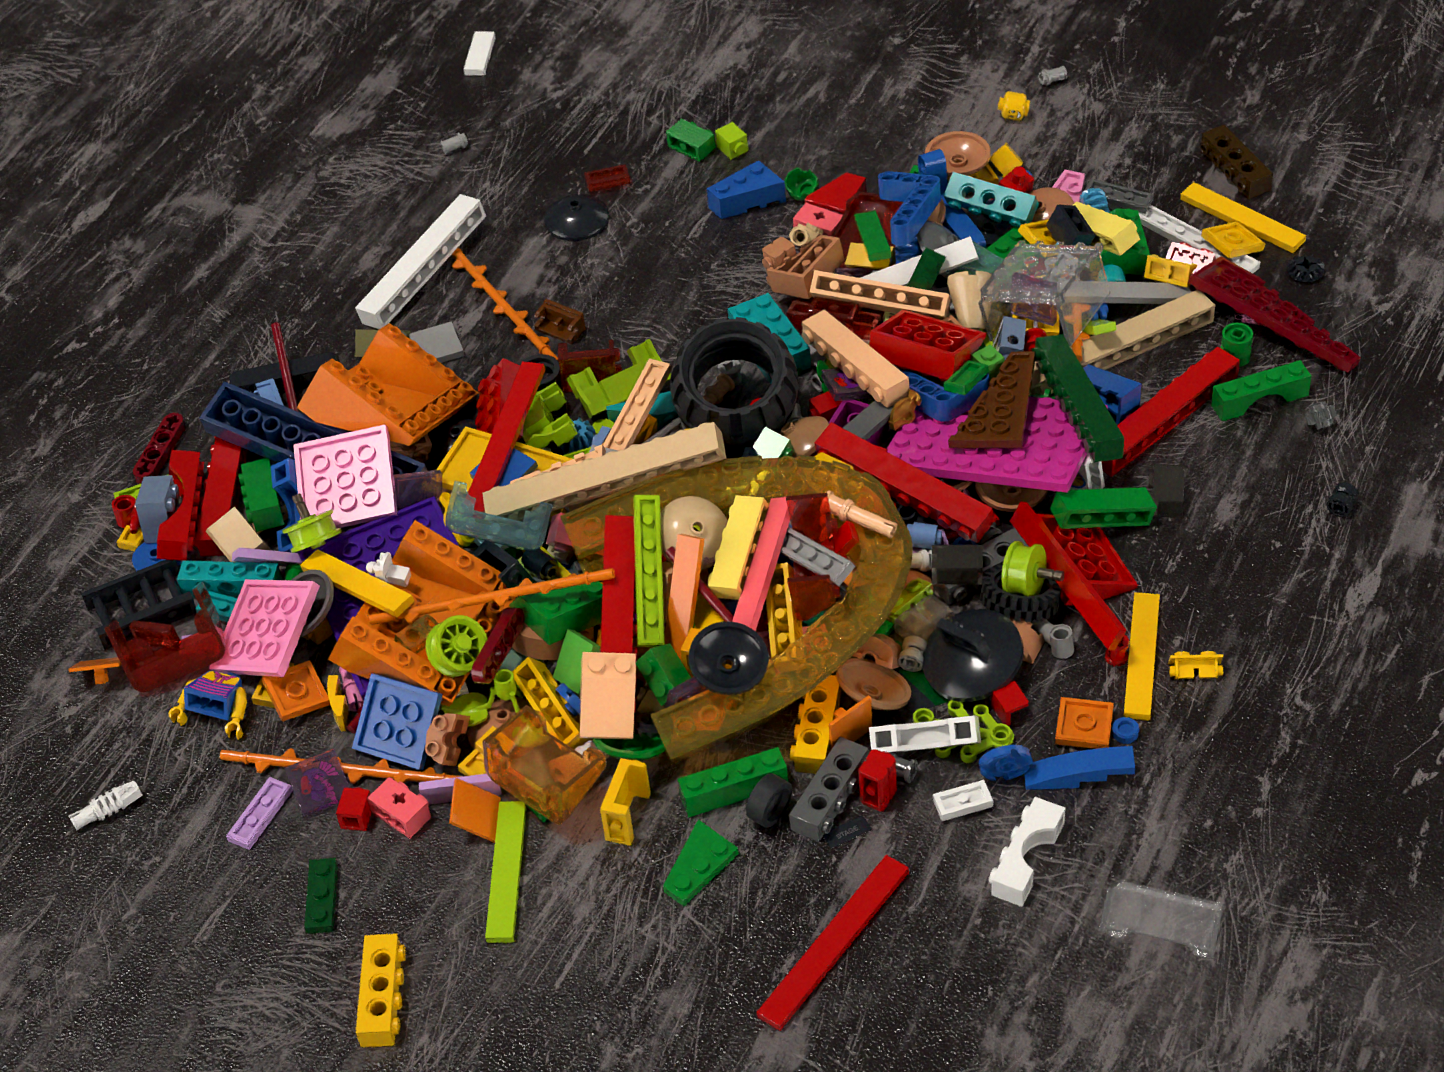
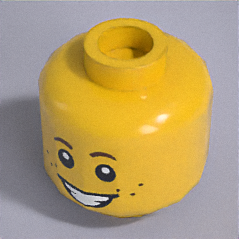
(1013, 105)

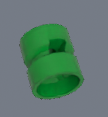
(1237, 341)

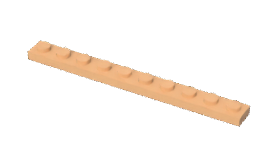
(631, 419)

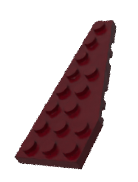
(1250, 297)

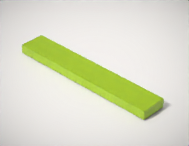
(648, 571)
(506, 872)

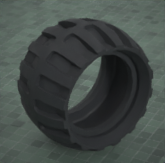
(726, 342)

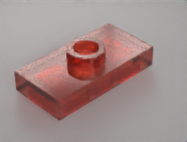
(607, 178)
(156, 634)

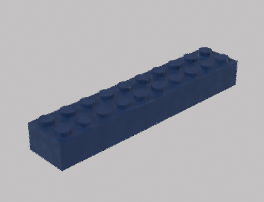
(272, 428)

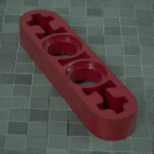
(164, 449)
(497, 645)

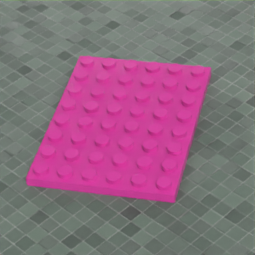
(1045, 462)

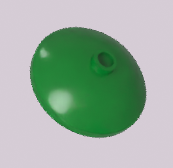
(637, 748)

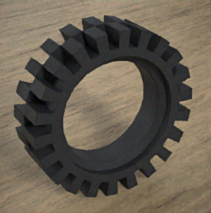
(1018, 606)

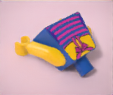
(215, 696)

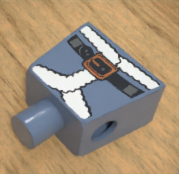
(1010, 327)

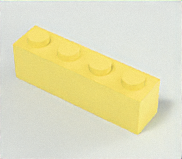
(1110, 230)
(737, 546)

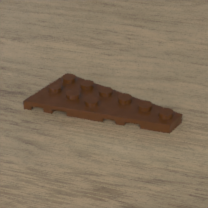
(1002, 410)

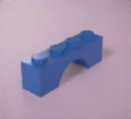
(285, 483)

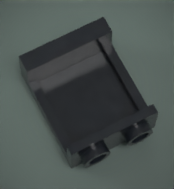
(511, 570)

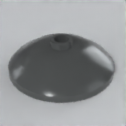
(936, 236)
(323, 600)

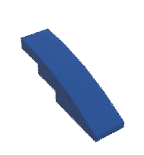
(1080, 766)

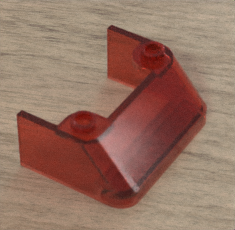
(812, 518)
(151, 668)

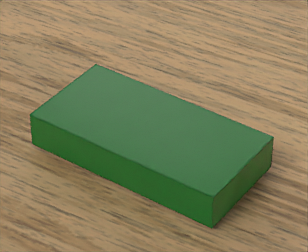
(966, 377)

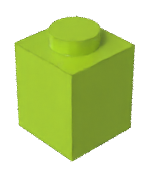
(731, 140)

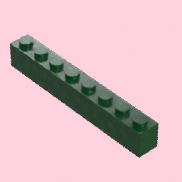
(1079, 398)

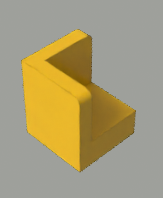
(1005, 159)

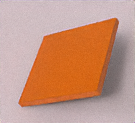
(99, 667)
(851, 723)
(474, 810)

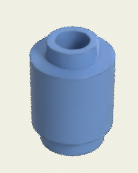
(924, 535)

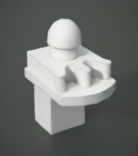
(389, 572)

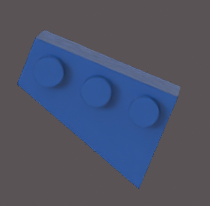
(745, 189)
(1115, 391)

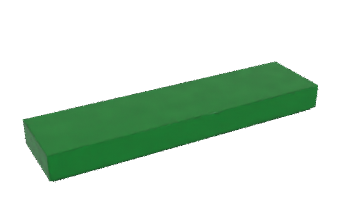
(872, 236)

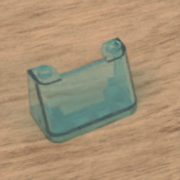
(465, 521)

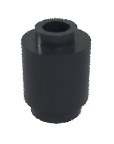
(540, 564)

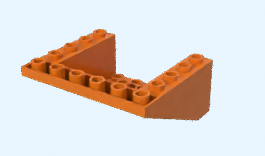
(391, 387)
(436, 570)

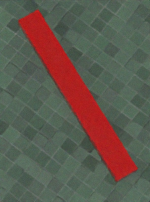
(506, 431)
(1075, 584)
(832, 943)

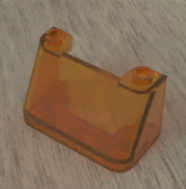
(540, 766)

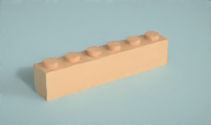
(880, 295)
(855, 358)

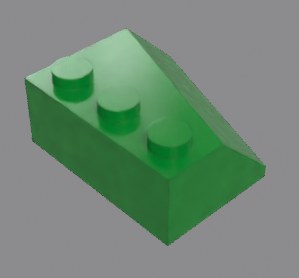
(1135, 258)
(562, 609)

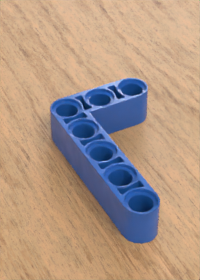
(919, 198)
(955, 220)
(940, 403)

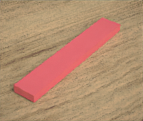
(763, 564)

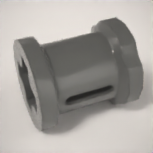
(905, 768)

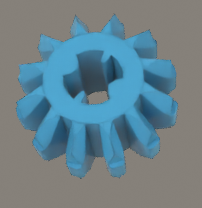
(1095, 198)
(582, 439)

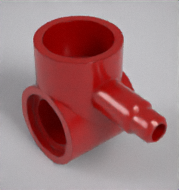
(126, 512)

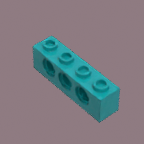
(961, 185)
(224, 577)

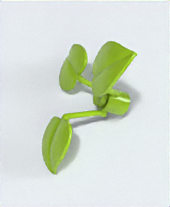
(476, 704)

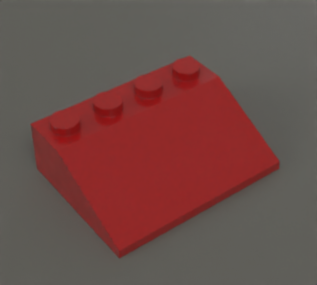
(925, 343)
(1094, 558)

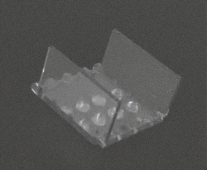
(1074, 278)

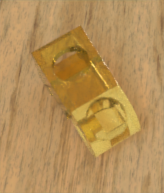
(415, 635)

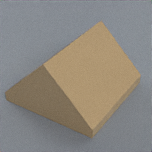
(234, 532)

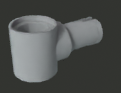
(1058, 636)

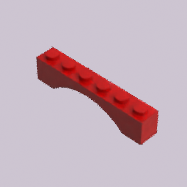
(174, 533)

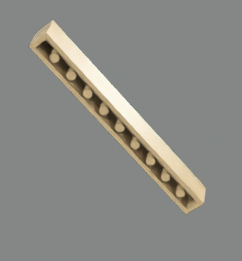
(1140, 334)
(607, 473)

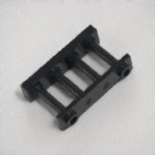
(164, 613)

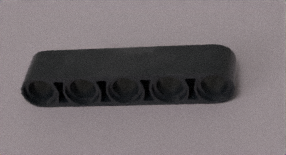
(301, 371)

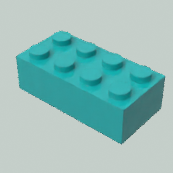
(767, 312)

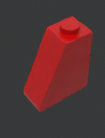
(837, 192)

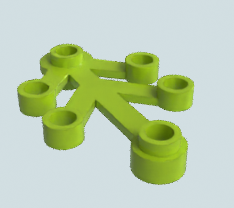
(989, 735)

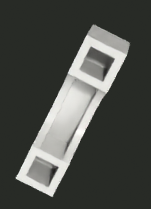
(926, 734)
(1039, 826)

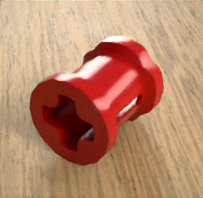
(1118, 656)

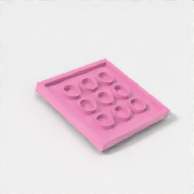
(347, 475)
(266, 627)

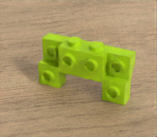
(615, 388)
(539, 423)

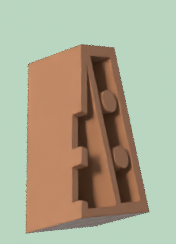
(796, 273)

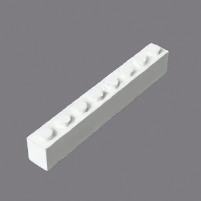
(420, 262)

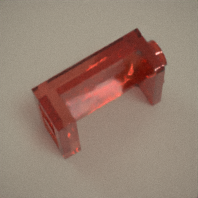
(601, 361)

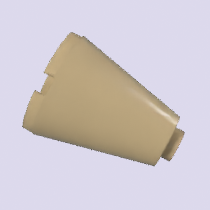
(965, 297)

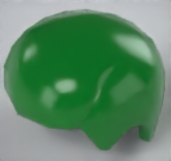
(801, 183)

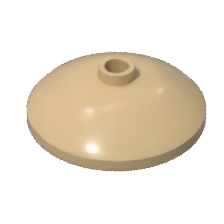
(685, 512)

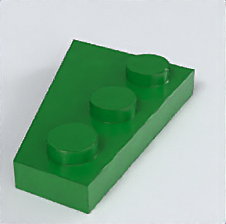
(698, 863)

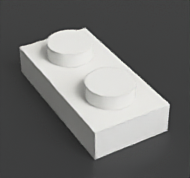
(962, 800)

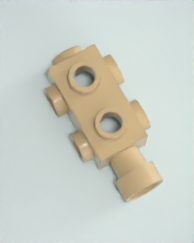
(803, 234)

